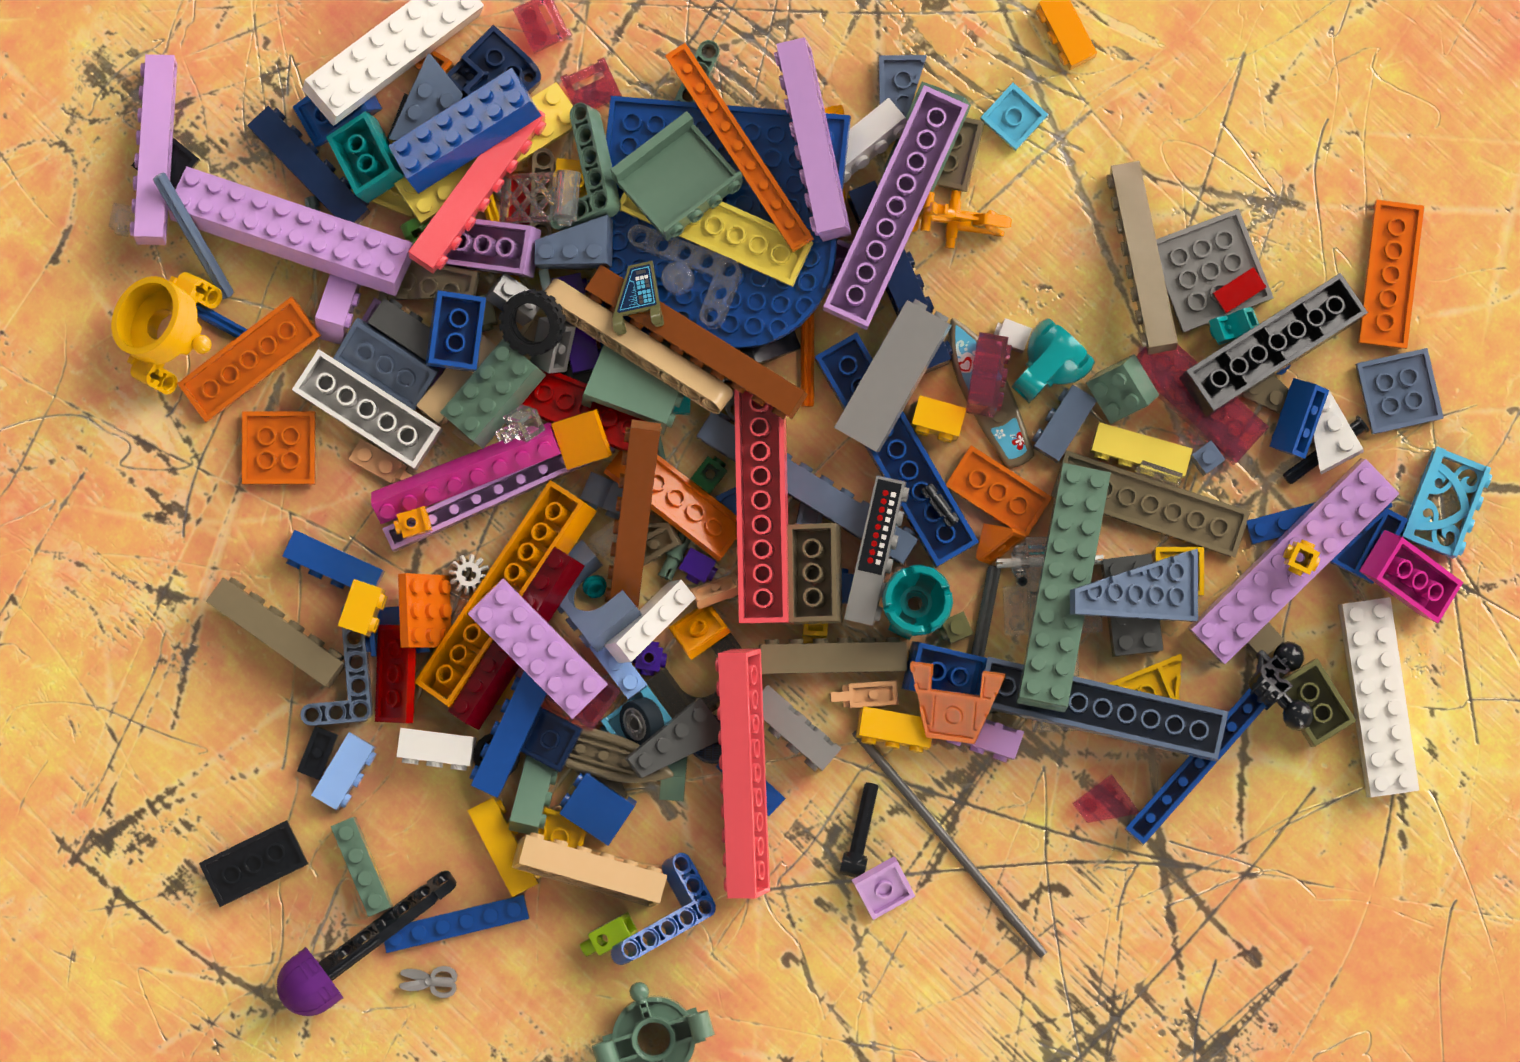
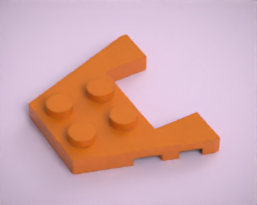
(954, 714)

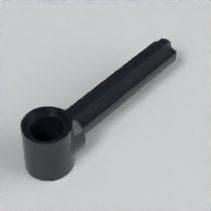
(854, 861)

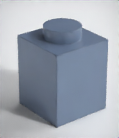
(1207, 458)

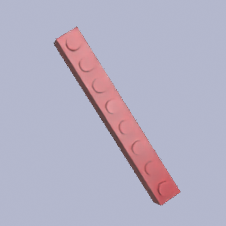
(471, 196)

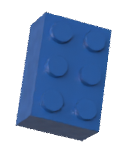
(455, 331)

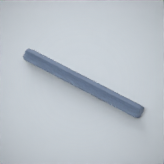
(192, 234)

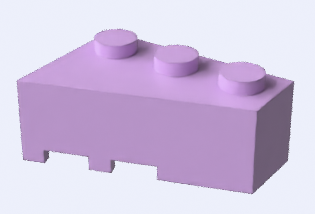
(337, 309)
(998, 740)

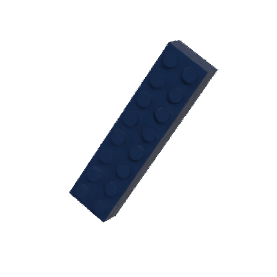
(903, 283)

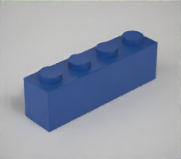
(329, 562)

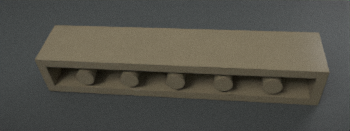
(833, 657)

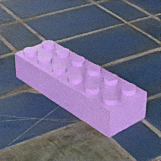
(537, 648)

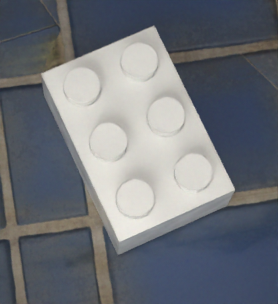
(436, 748)

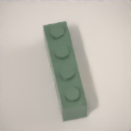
(361, 866)

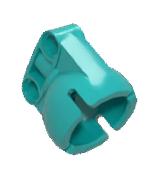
(1052, 359)
(928, 587)

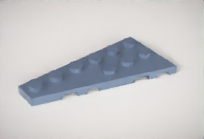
(1152, 591)

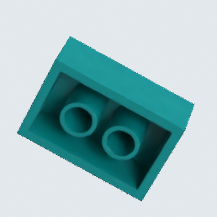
(365, 157)

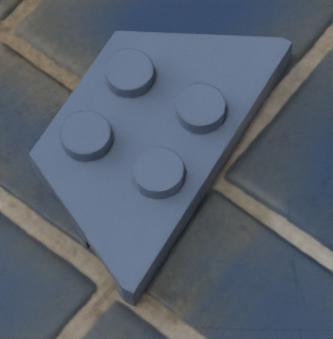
(428, 97)

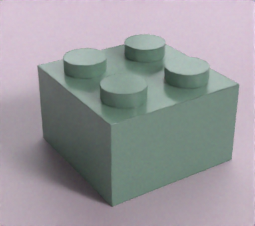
(1122, 389)

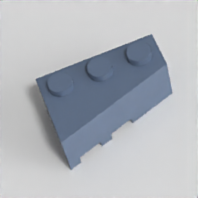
(577, 247)

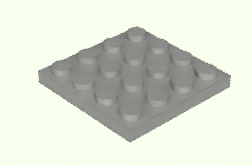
(1203, 261)

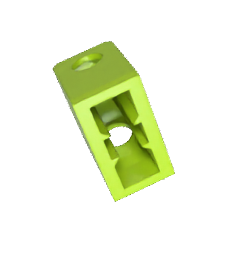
(615, 930)

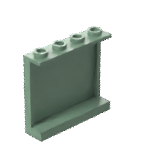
(676, 177)
(631, 389)

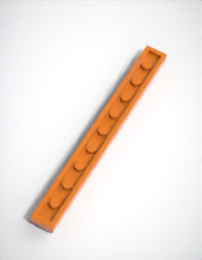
(739, 147)

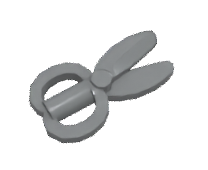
(424, 980)

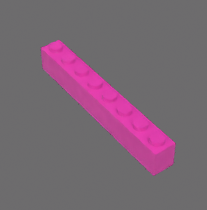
(462, 474)

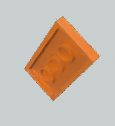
(998, 491)

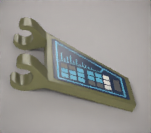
(638, 295)

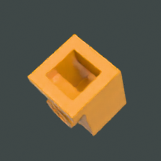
(422, 523)

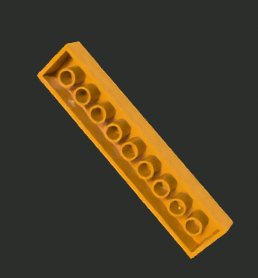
(552, 521)

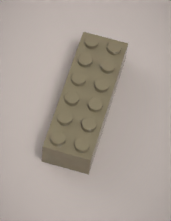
(271, 628)

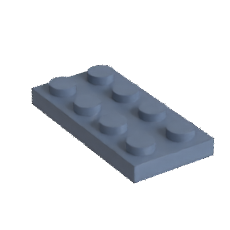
(385, 363)

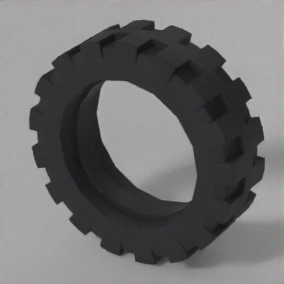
(513, 335)

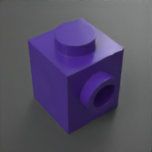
(698, 567)

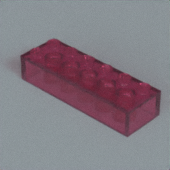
(1230, 428)

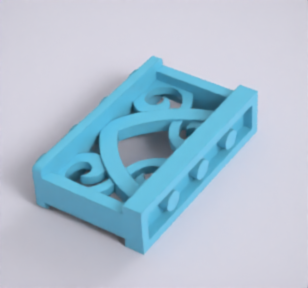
(1437, 470)

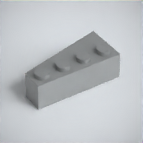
(797, 730)

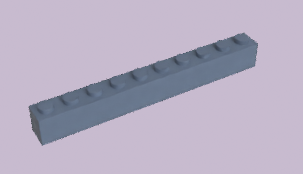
(809, 489)

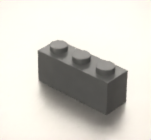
(401, 327)

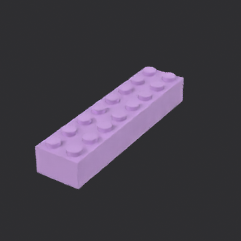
(813, 139)

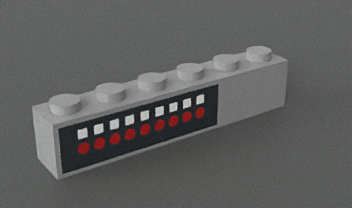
(875, 550)

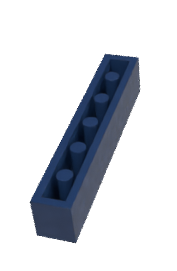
(307, 166)

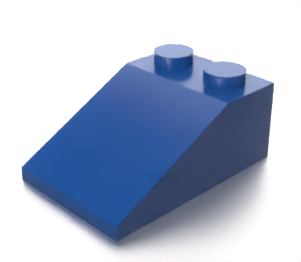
(318, 125)
(951, 669)

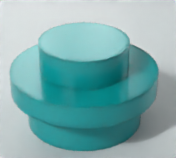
(594, 586)

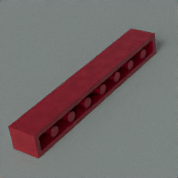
(496, 666)

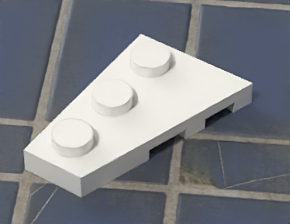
(1334, 437)

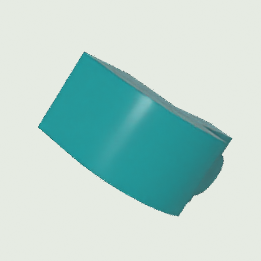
(1230, 327)

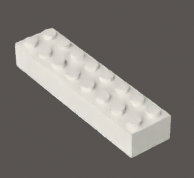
(386, 54)
(1378, 697)

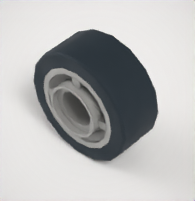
(640, 719)

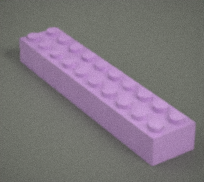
(895, 207)
(294, 231)
(1268, 584)

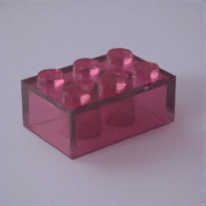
(988, 375)

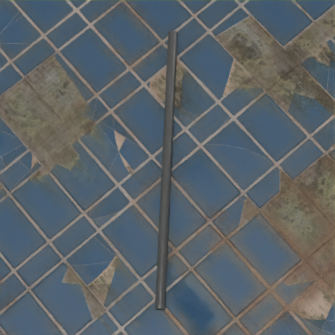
(953, 847)

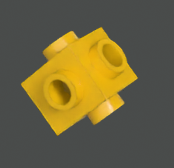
(1310, 559)

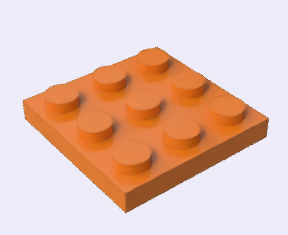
(278, 447)
(424, 609)

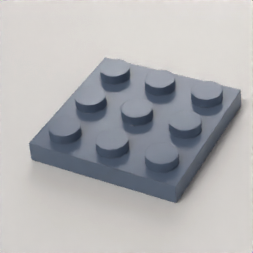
(1399, 391)

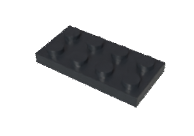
(253, 863)

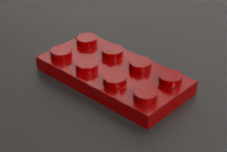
(394, 677)

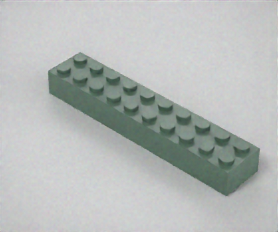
(1065, 566)

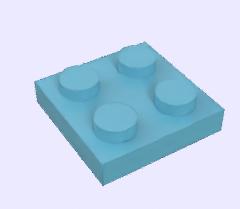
(1014, 116)

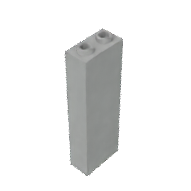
(893, 375)

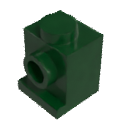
(700, 478)

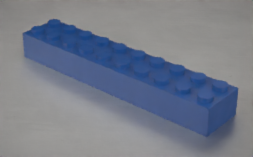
(900, 458)

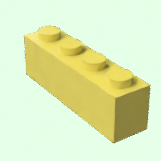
(1134, 447)

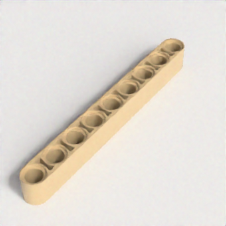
(641, 349)

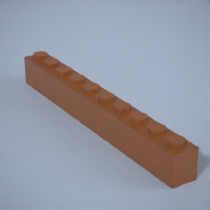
(705, 350)

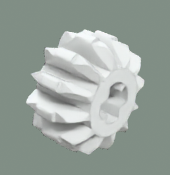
(463, 567)

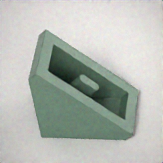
(674, 787)

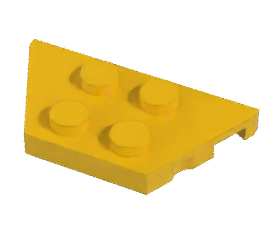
(1157, 679)

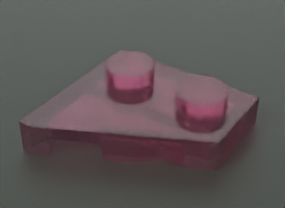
(1105, 802)

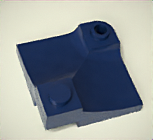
(490, 58)

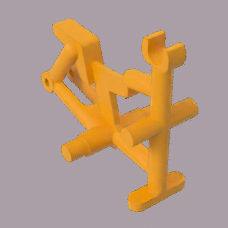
(959, 220)

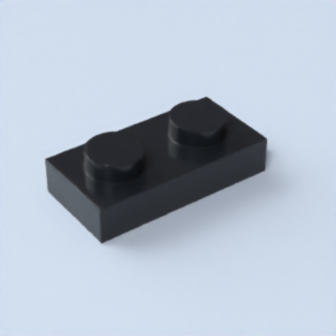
(317, 753)

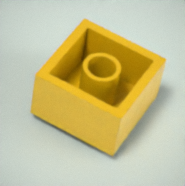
(937, 419)
(363, 608)

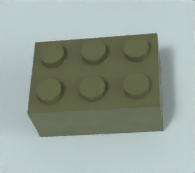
(1329, 709)

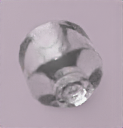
(677, 278)

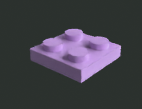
(883, 888)

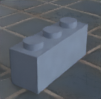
(1063, 423)

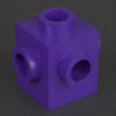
(654, 666)

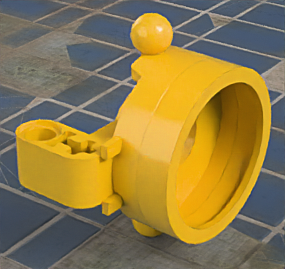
(140, 314)

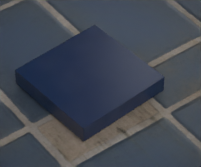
(551, 739)

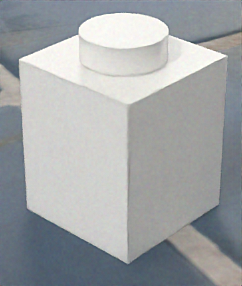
(1017, 334)

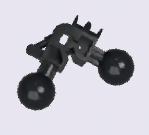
(1271, 688)

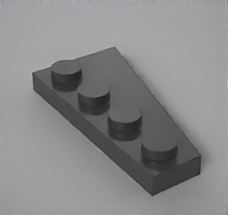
(680, 737)

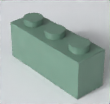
(532, 797)

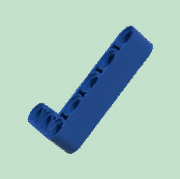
(671, 923)

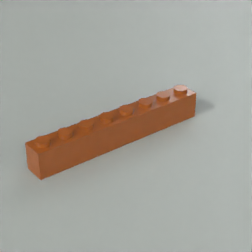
(634, 509)

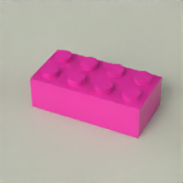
(1411, 576)

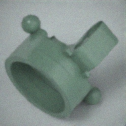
(683, 1025)

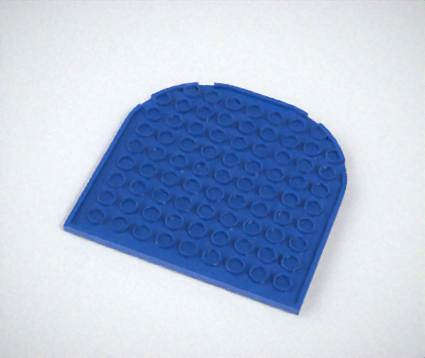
(762, 305)

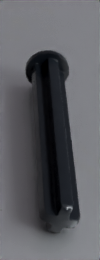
(1311, 460)

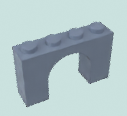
(599, 624)

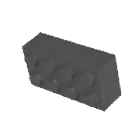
(1131, 635)

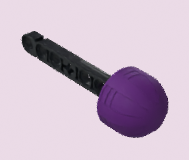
(307, 985)

